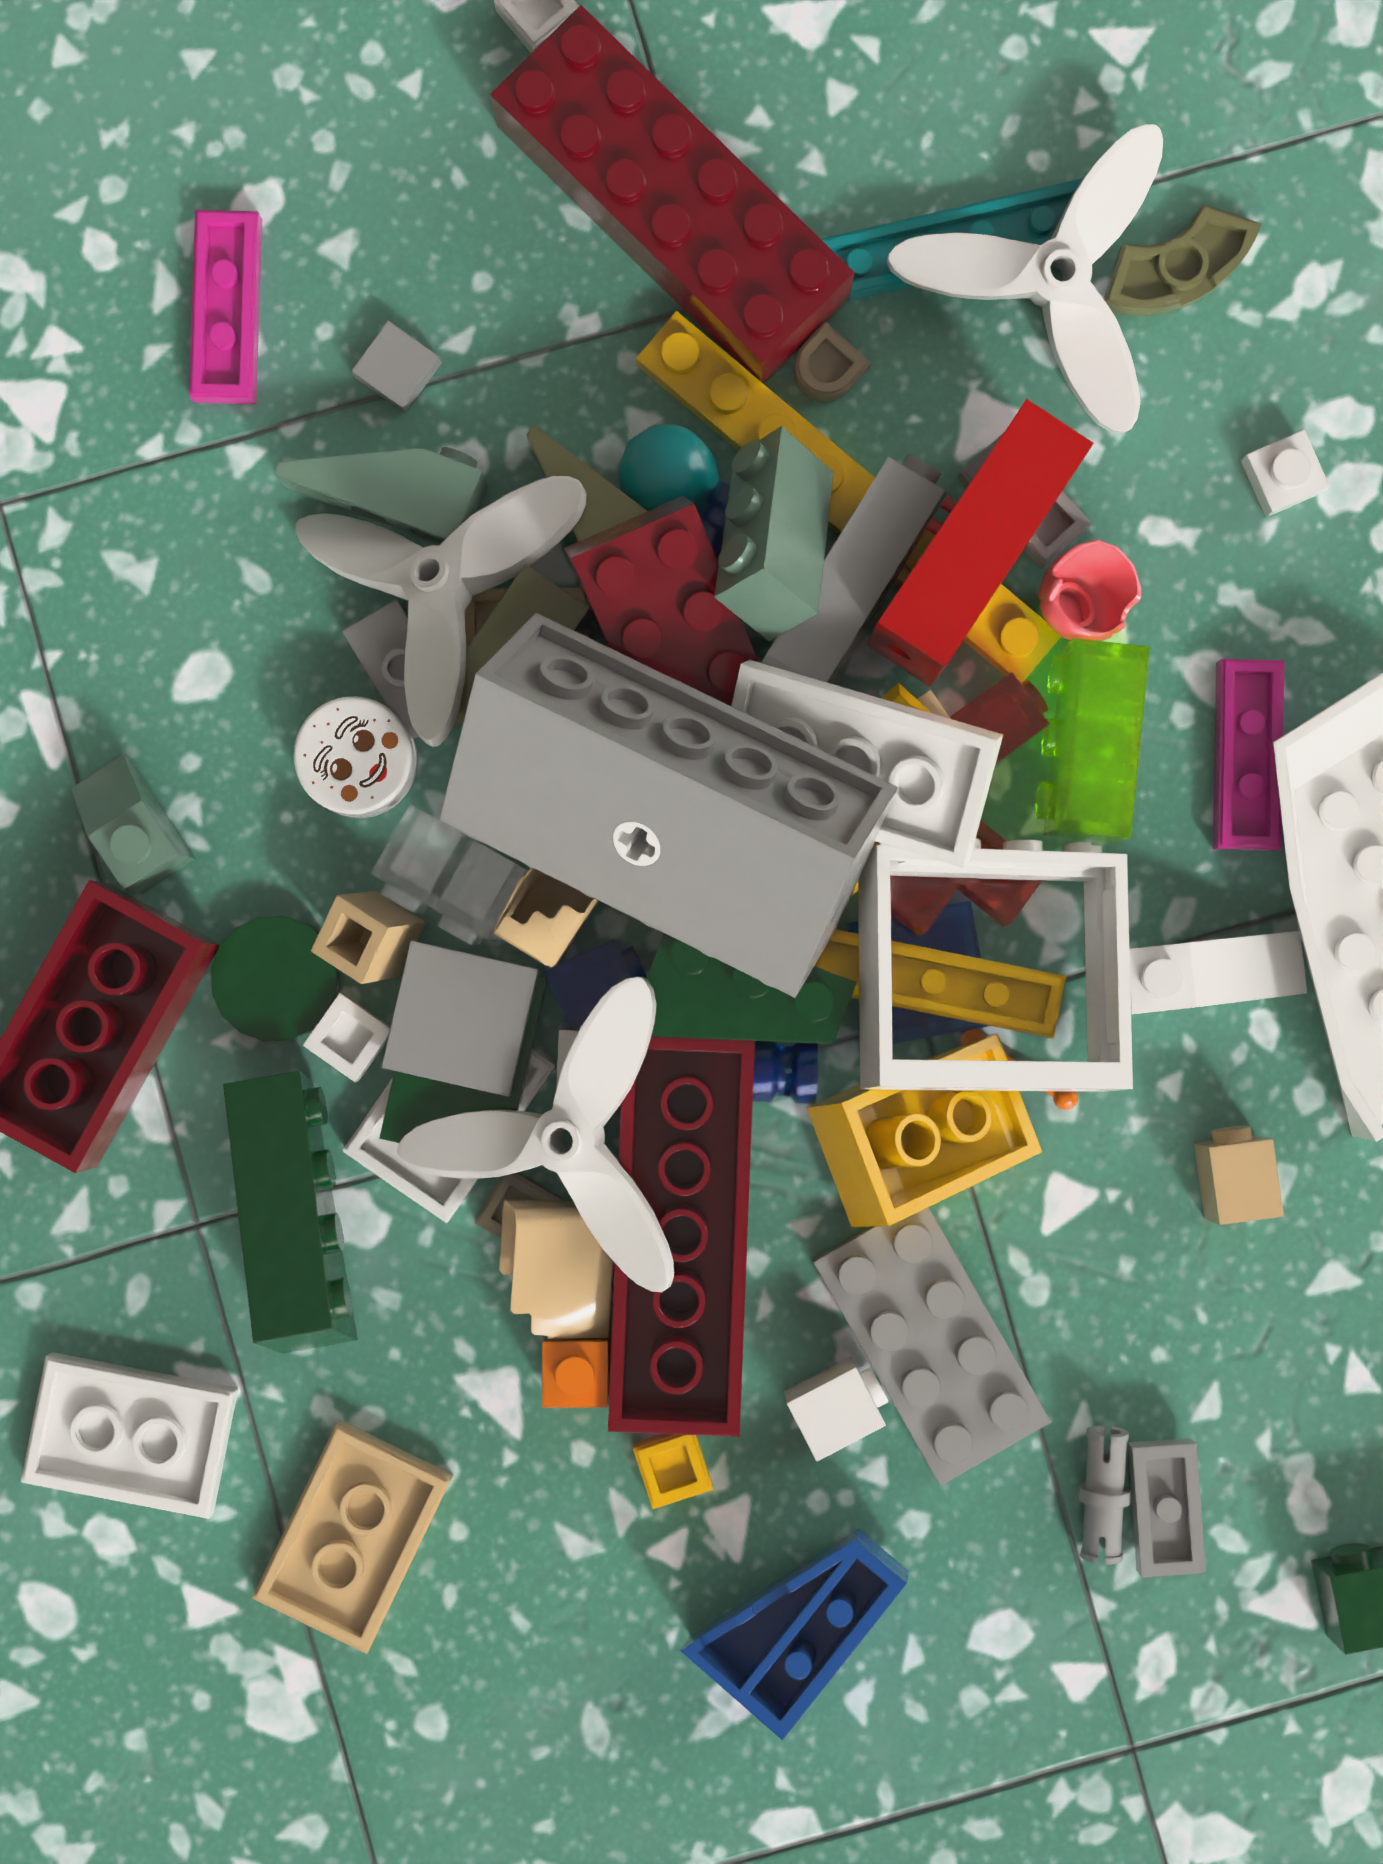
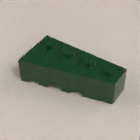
(288, 1214)

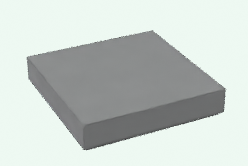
(460, 1018)

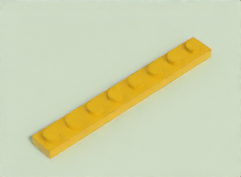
(747, 410)

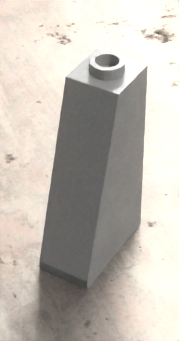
(861, 569)

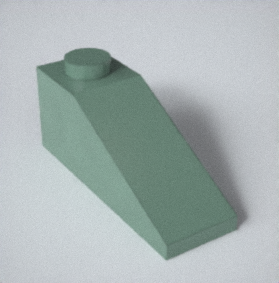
(399, 489)

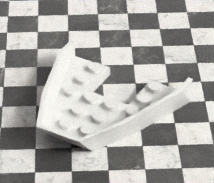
(1335, 874)

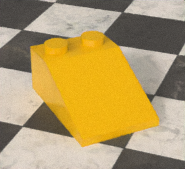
(920, 1146)

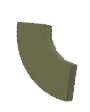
(1181, 269)

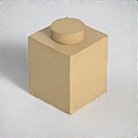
(367, 936)
(1238, 1176)

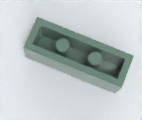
(774, 534)

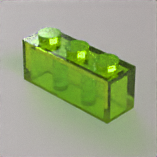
(1093, 740)

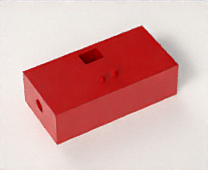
(978, 542)

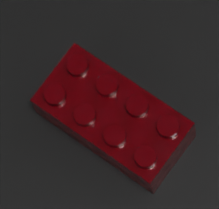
(656, 601)
(95, 1024)

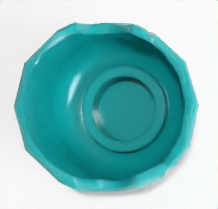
(667, 464)

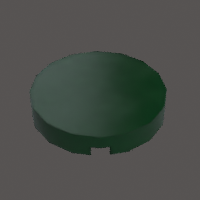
(271, 979)

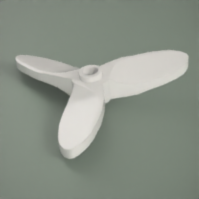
(1076, 317)
(444, 578)
(588, 1092)

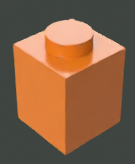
(576, 1372)

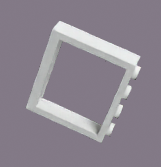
(1105, 963)

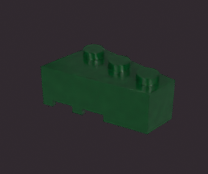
(716, 1001)

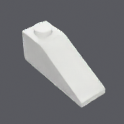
(1216, 972)

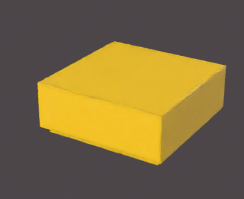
(672, 1468)

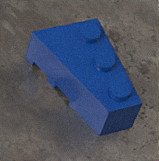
(798, 1631)

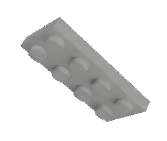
(931, 1343)

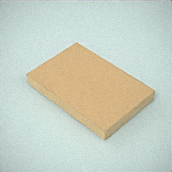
(352, 1536)

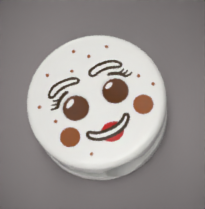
(355, 757)

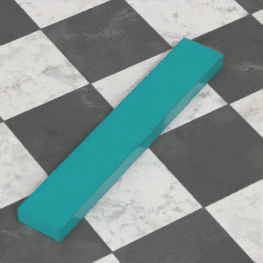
(1019, 217)

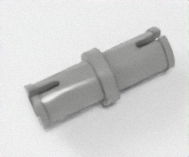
(1104, 1494)

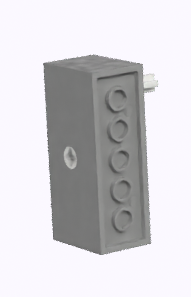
(663, 802)

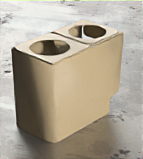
(544, 917)
(556, 1269)

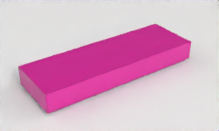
(225, 307)
(1245, 773)

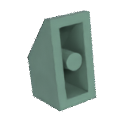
(129, 827)

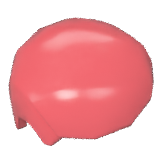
(1089, 591)

